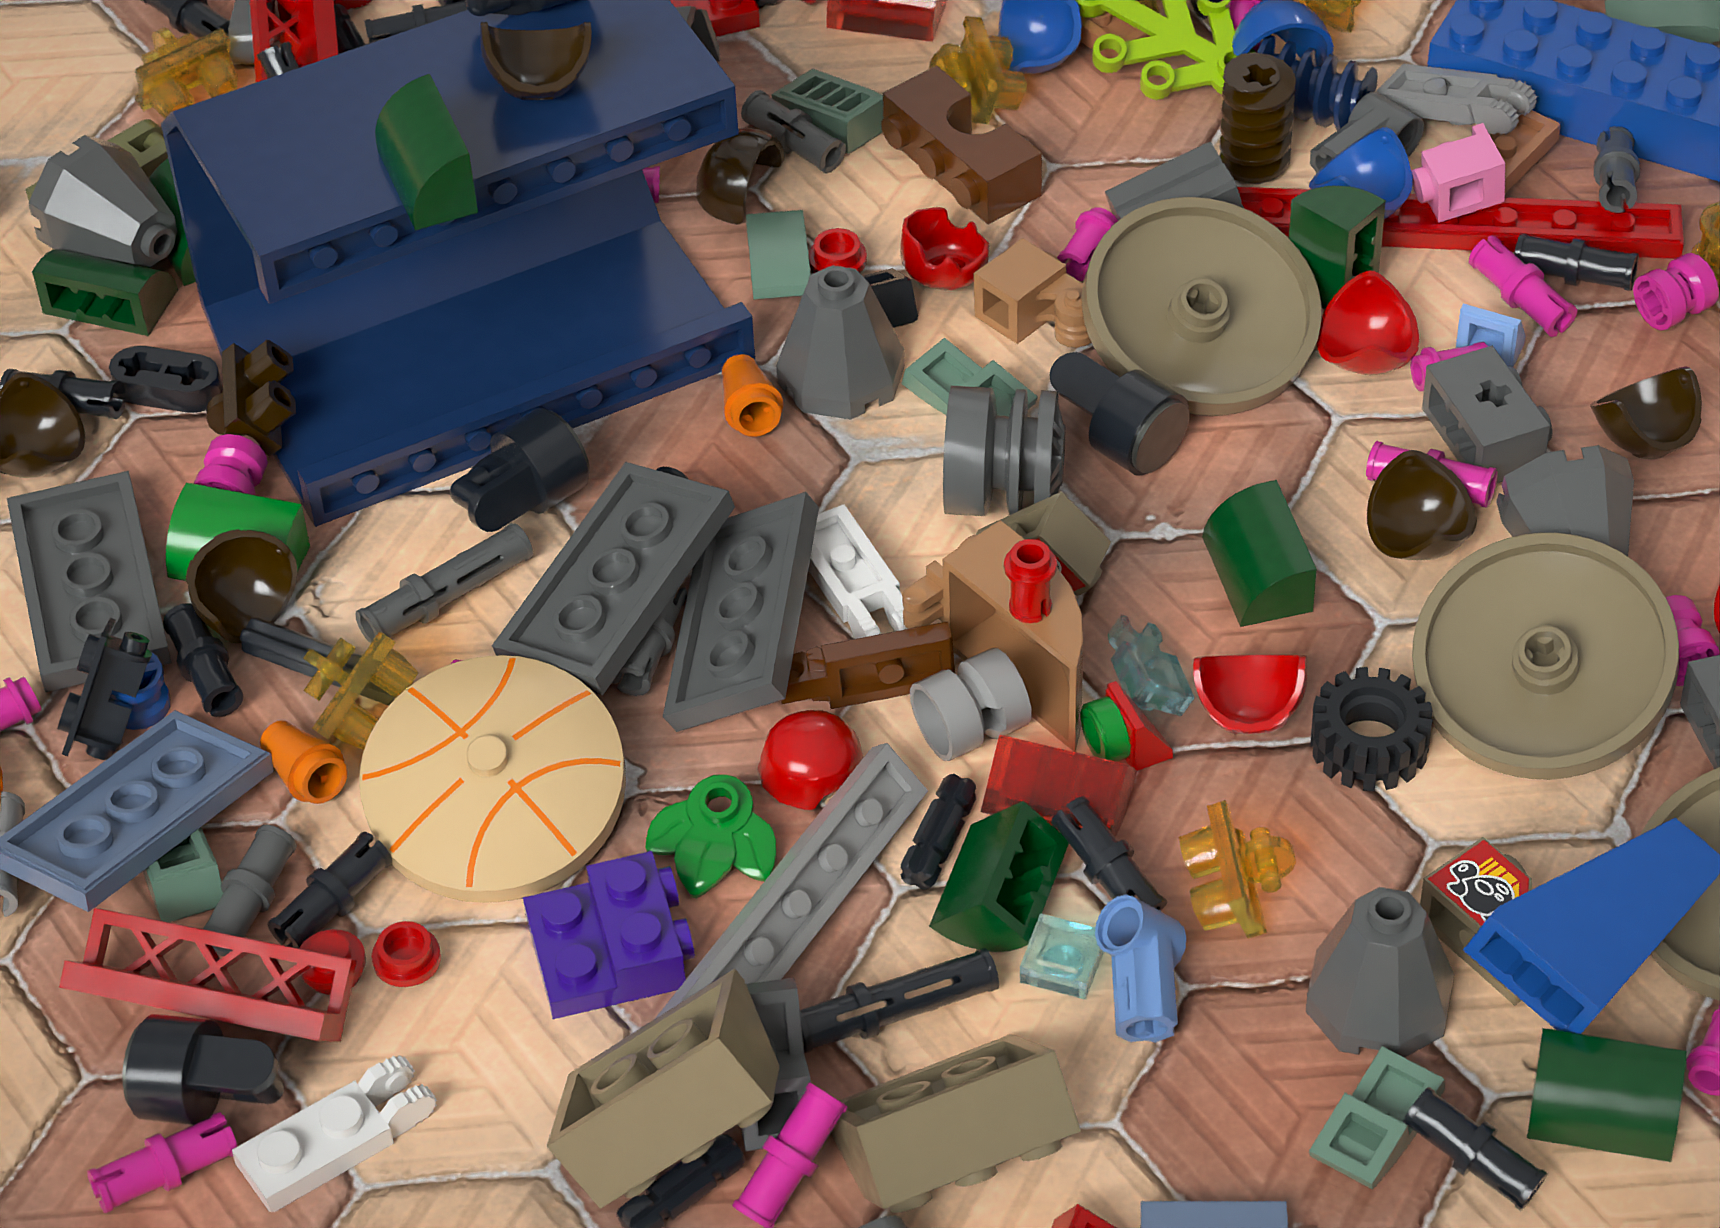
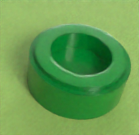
(1105, 729)

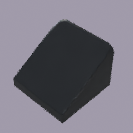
(894, 295)

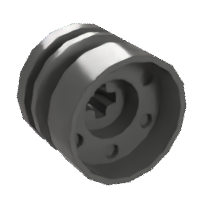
(1000, 451)

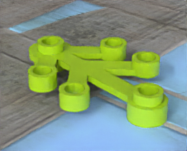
(1168, 38)

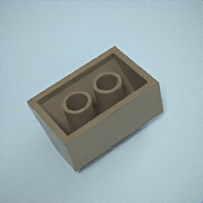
(665, 1092)
(955, 1122)

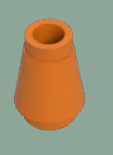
(749, 397)
(307, 765)

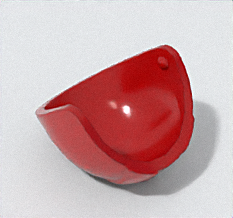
(1368, 327)
(1250, 690)

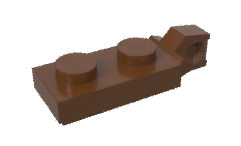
(870, 666)

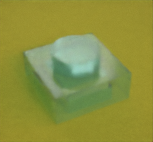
(1061, 957)

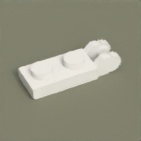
(853, 574)
(333, 1134)

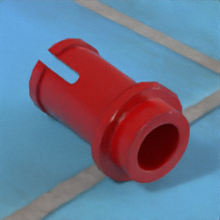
(1030, 569)

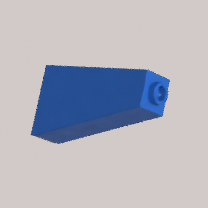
(1592, 927)

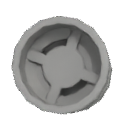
(977, 701)

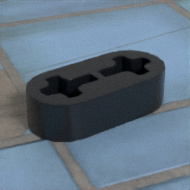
(166, 378)

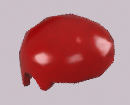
(939, 252)
(808, 757)

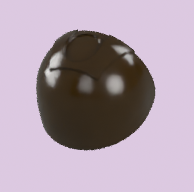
(536, 61)
(728, 168)
(1652, 413)
(37, 427)
(1419, 509)
(241, 579)

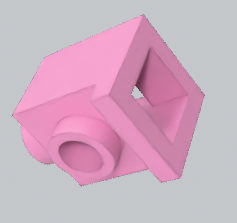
(1461, 176)

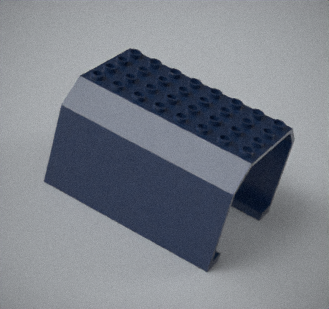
(456, 329)

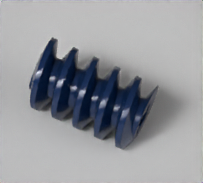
(1321, 90)

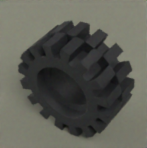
(1366, 756)

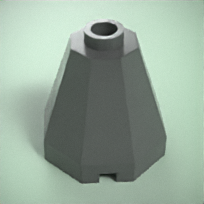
(102, 206)
(840, 347)
(1571, 497)
(1381, 977)

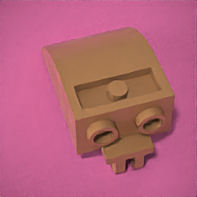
(975, 599)

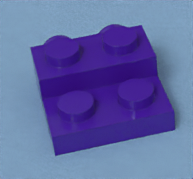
(609, 936)

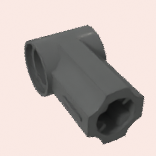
(1367, 116)

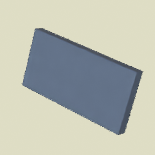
(132, 810)

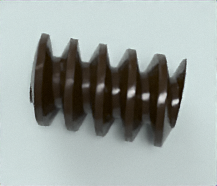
(1257, 117)

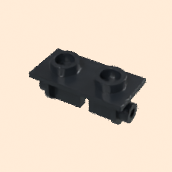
(110, 666)

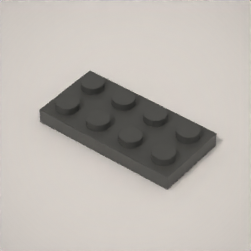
(80, 567)
(616, 574)
(742, 614)

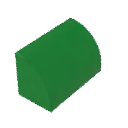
(209, 511)

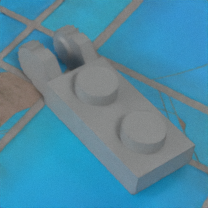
(1460, 96)

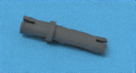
(424, 595)

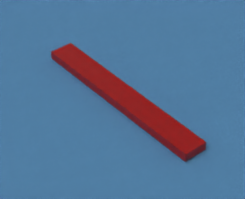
(1644, 229)

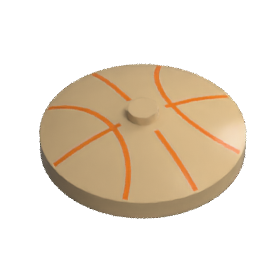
(493, 778)

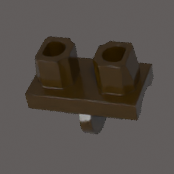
(252, 395)

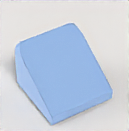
(1494, 329)

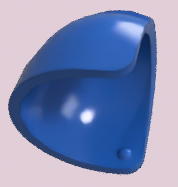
(1287, 20)
(1040, 32)
(1374, 165)

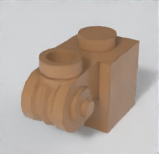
(1025, 291)

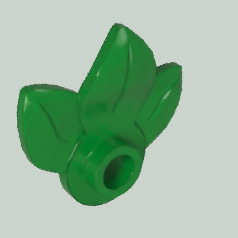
(713, 842)

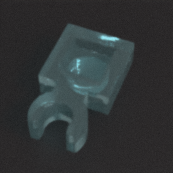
(1147, 673)

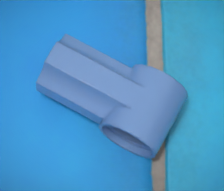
(1143, 954)

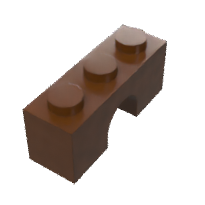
(933, 127)

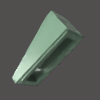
(852, 119)
(185, 879)

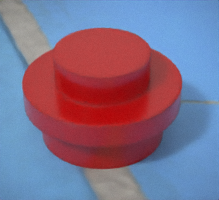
(837, 248)
(335, 943)
(406, 954)

